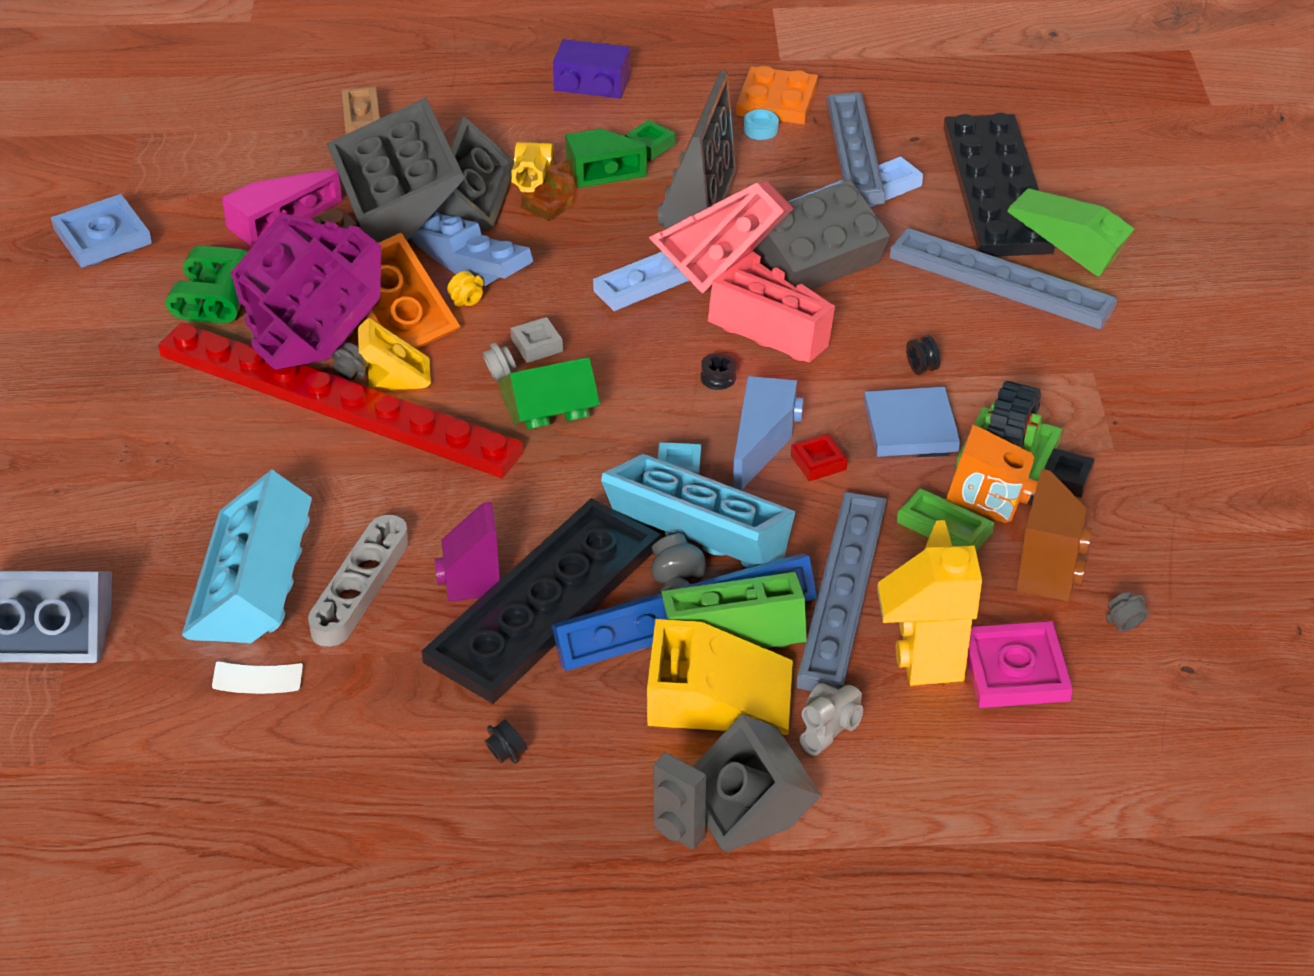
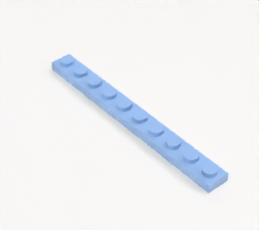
(658, 273)

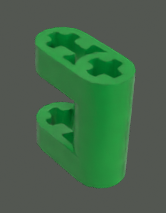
(207, 283)

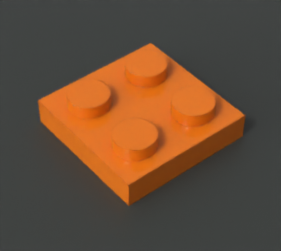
(779, 91)

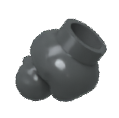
(676, 562)

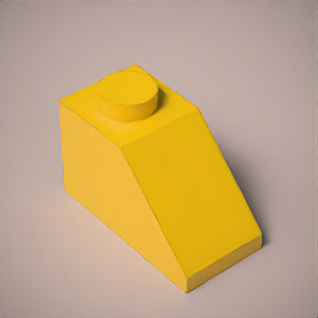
(933, 587)

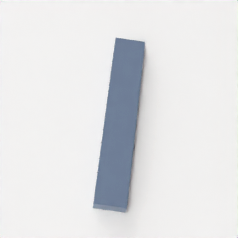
(855, 145)
(1004, 278)
(842, 592)

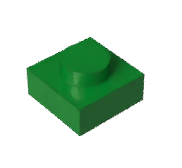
(655, 137)

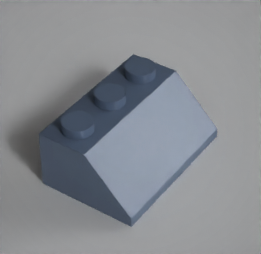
(54, 615)

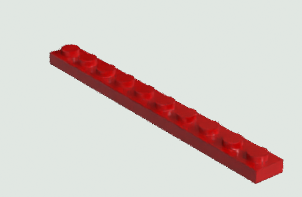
(344, 401)

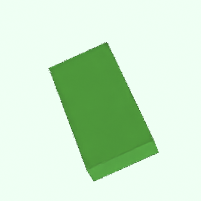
(963, 525)

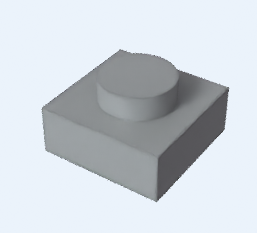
(536, 339)

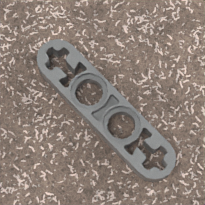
(351, 576)

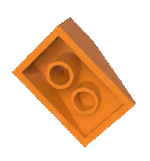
(408, 298)

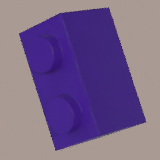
(591, 68)

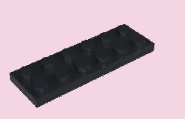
(991, 177)
(557, 581)

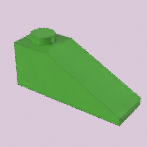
(1077, 228)
(756, 609)

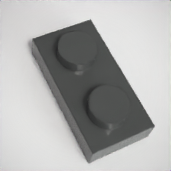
(679, 801)

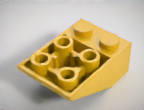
(712, 678)

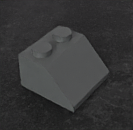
(753, 784)

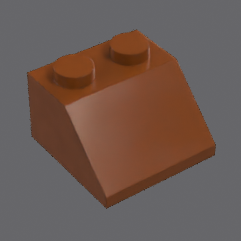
(1053, 541)

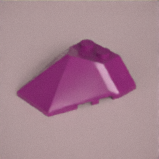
(306, 288)

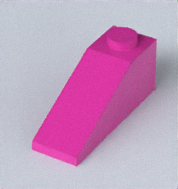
(258, 204)

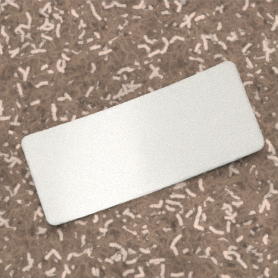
(257, 678)

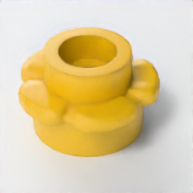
(465, 288)

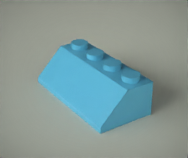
(701, 509)
(249, 563)

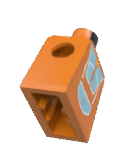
(992, 477)

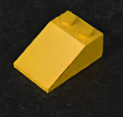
(934, 649)

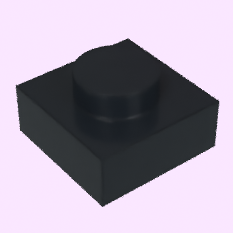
(1071, 470)

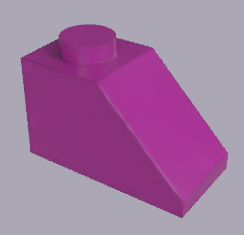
(470, 556)

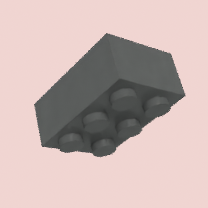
(825, 237)

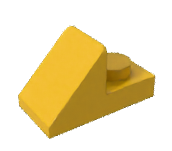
(392, 361)

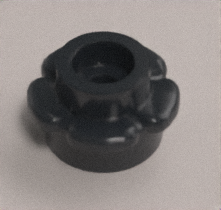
(505, 742)

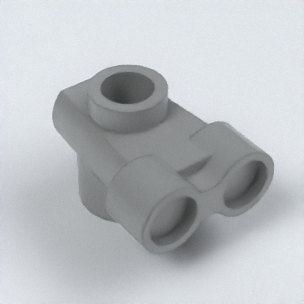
(828, 714)

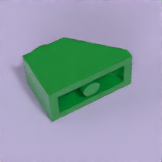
(604, 157)

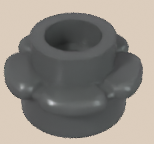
(349, 361)
(1127, 611)

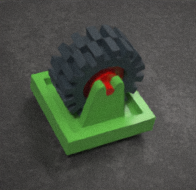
(1017, 421)

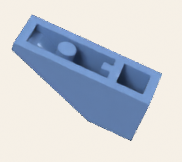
(765, 425)

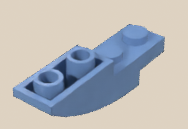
(462, 247)

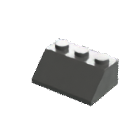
(485, 173)

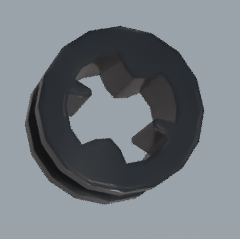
(923, 355)
(712, 369)

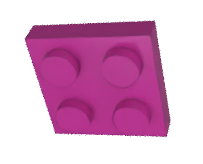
(1017, 665)

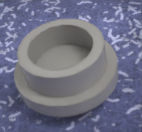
(498, 361)

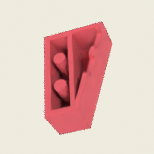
(723, 233)
(771, 310)

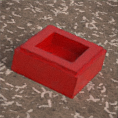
(818, 457)

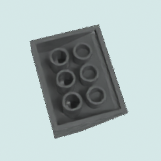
(707, 163)
(396, 170)

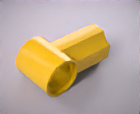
(531, 164)

